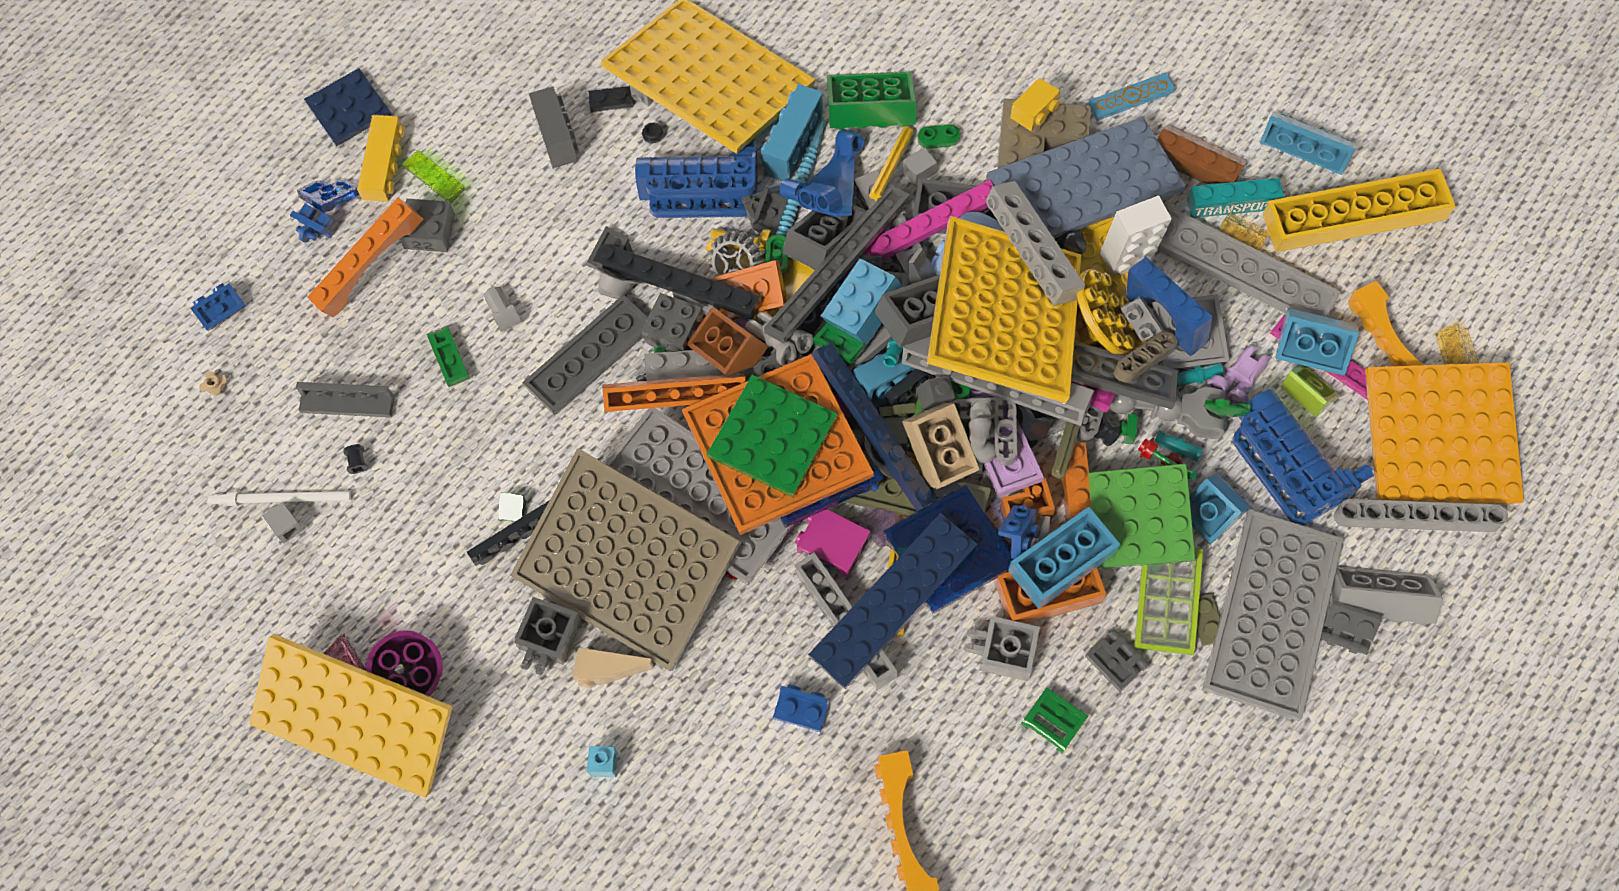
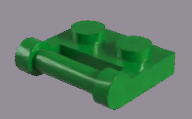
(1057, 712)

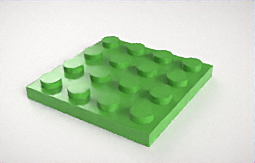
(1145, 514)

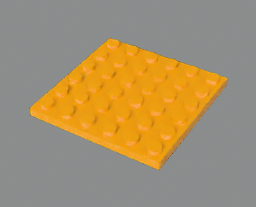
(1444, 433)

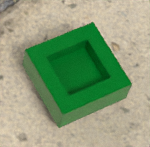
(1129, 429)

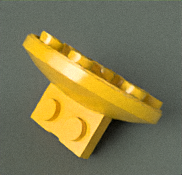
(1100, 314)

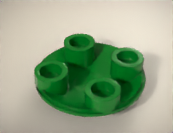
(1224, 408)

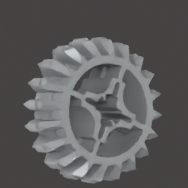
(725, 259)

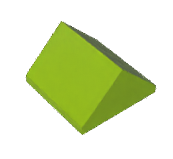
(1309, 389)

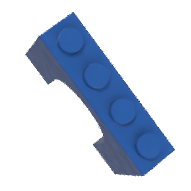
(1189, 317)

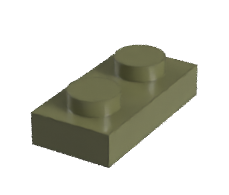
(1207, 620)

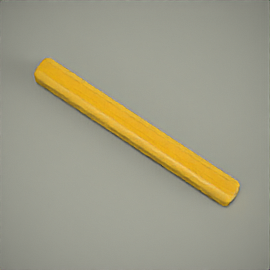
(891, 163)

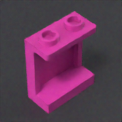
(833, 540)

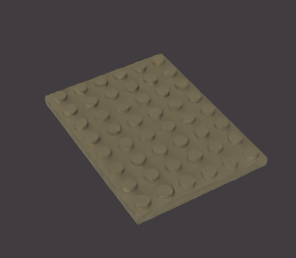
(625, 559)

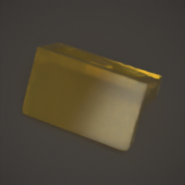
(1243, 231)
(1456, 346)

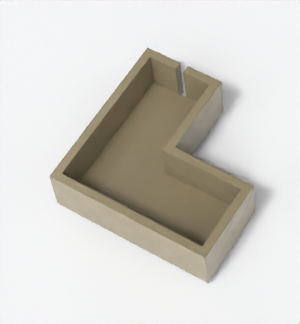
(1060, 127)

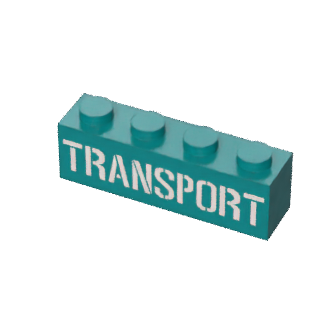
(1233, 197)

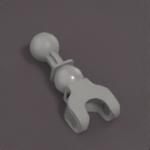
(1187, 409)

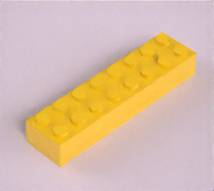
(1358, 210)

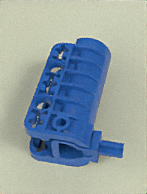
(698, 182)
(1293, 461)

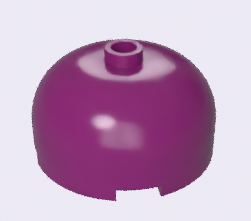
(415, 653)

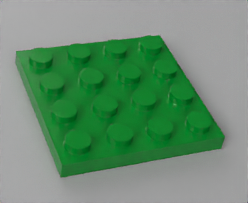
(772, 435)

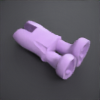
(1243, 372)

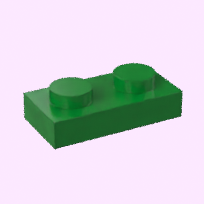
(846, 345)

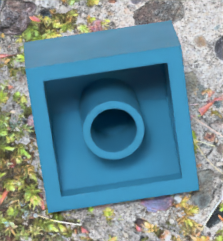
(1215, 508)

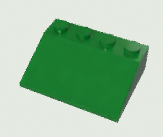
(871, 100)

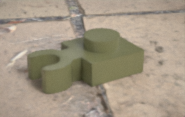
(897, 411)

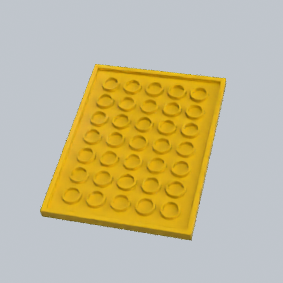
(997, 318)

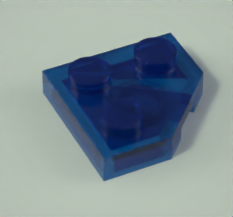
(327, 196)

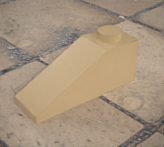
(605, 667)

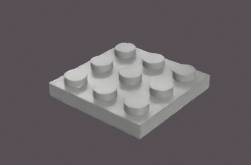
(1213, 352)

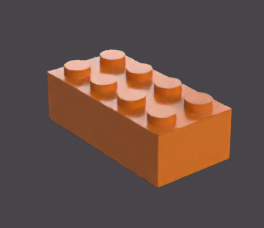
(1020, 608)

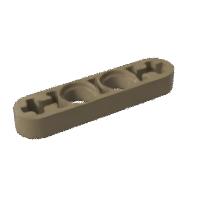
(1149, 359)

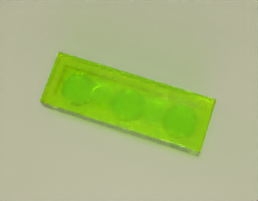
(434, 176)

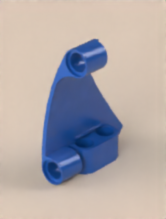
(833, 186)

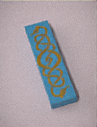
(1131, 96)

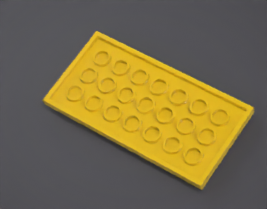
(350, 715)

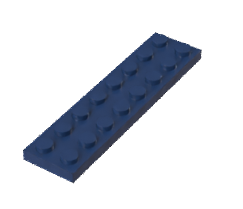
(892, 601)

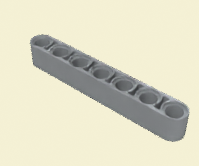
(1429, 510)

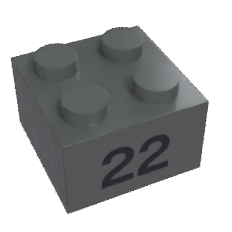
(434, 230)

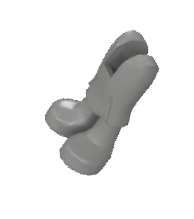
(786, 352)
(980, 432)

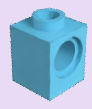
(602, 761)

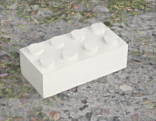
(1135, 234)

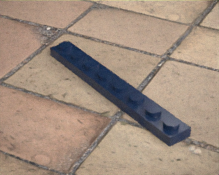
(874, 427)

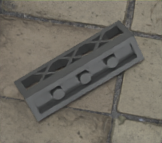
(345, 399)

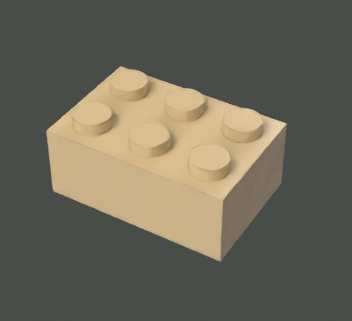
(941, 445)

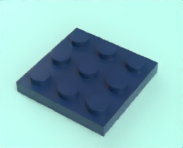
(346, 106)

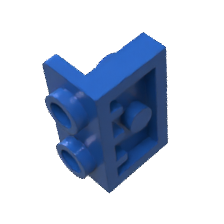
(217, 306)
(801, 708)

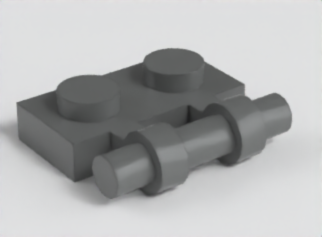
(1353, 621)
(1112, 664)

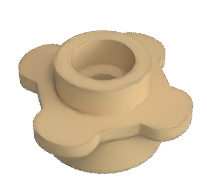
(217, 387)

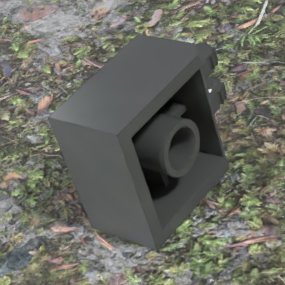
(551, 646)

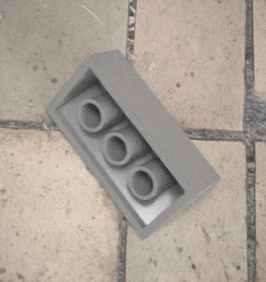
(1388, 594)

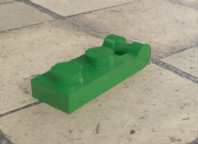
(448, 356)

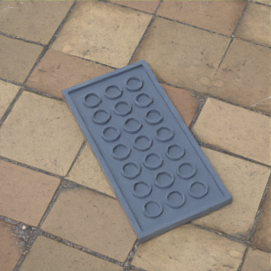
(1093, 176)

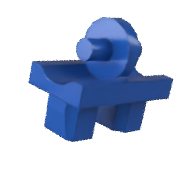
(305, 217)

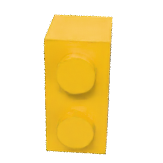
(1035, 104)

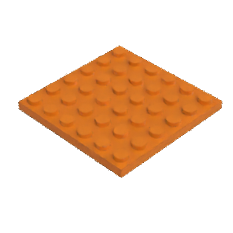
(835, 468)

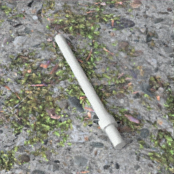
(235, 498)

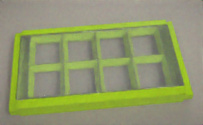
(1169, 606)

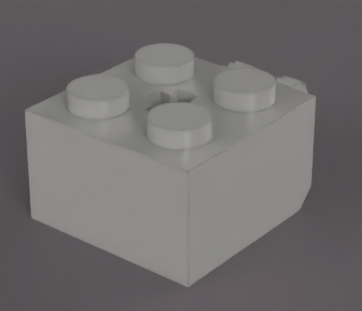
(1000, 635)

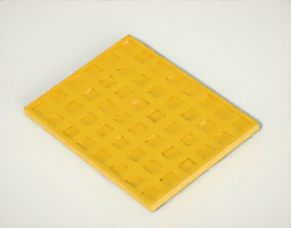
(707, 73)

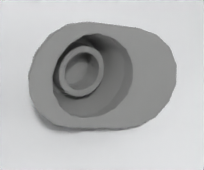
(615, 284)

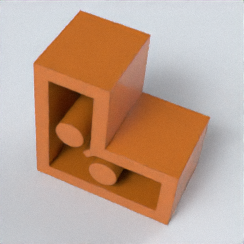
(1033, 497)

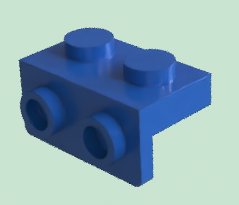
(1021, 527)

